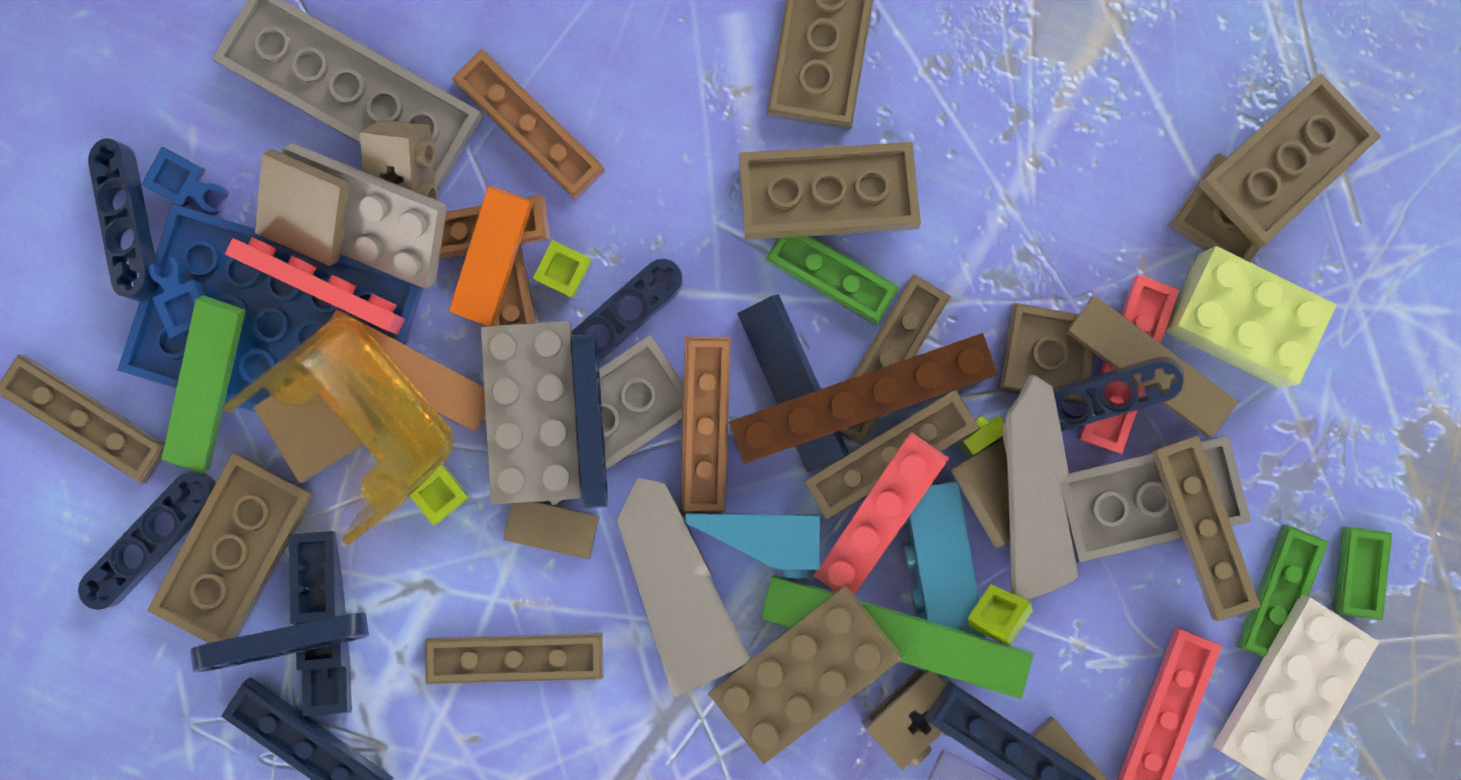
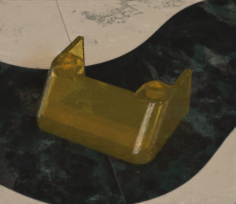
(374, 403)

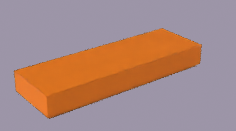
(490, 255)

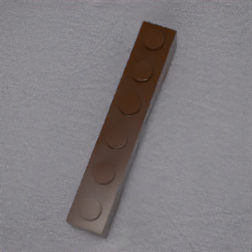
(862, 398)

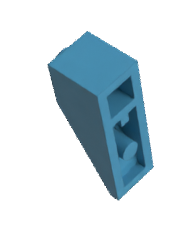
(774, 539)

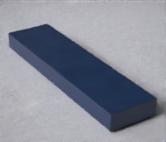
(787, 371)
(296, 737)
(999, 739)

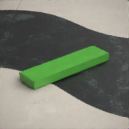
(203, 384)

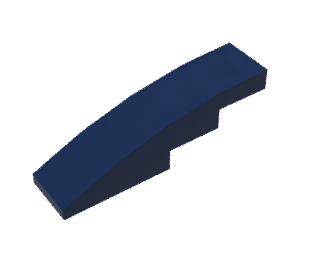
(318, 595)

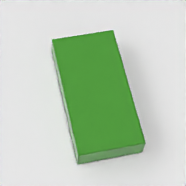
(1362, 573)

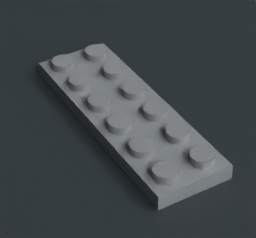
(341, 79)

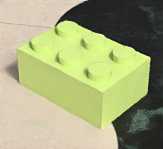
(1249, 317)

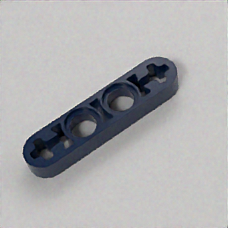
(117, 222)
(608, 312)
(1098, 404)
(589, 421)
(144, 535)
(279, 642)

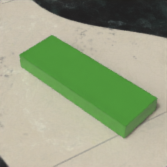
(833, 276)
(1286, 578)

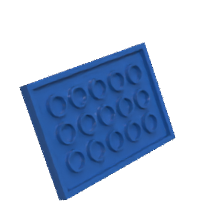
(275, 313)

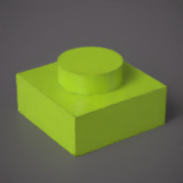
(562, 269)
(987, 433)
(440, 495)
(1000, 615)

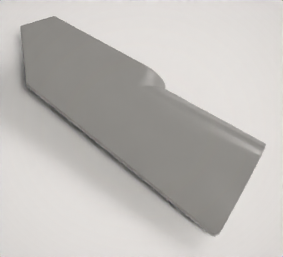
(1037, 467)
(676, 588)

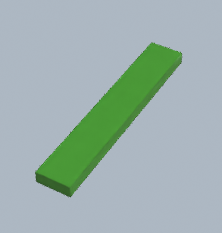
(918, 640)

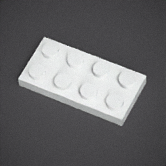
(1296, 692)

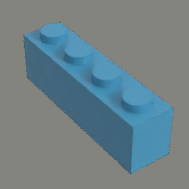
(941, 558)

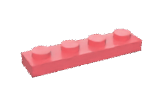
(300, 275)
(1149, 308)
(882, 514)
(1170, 708)

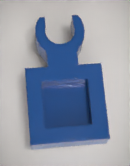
(180, 180)
(178, 299)

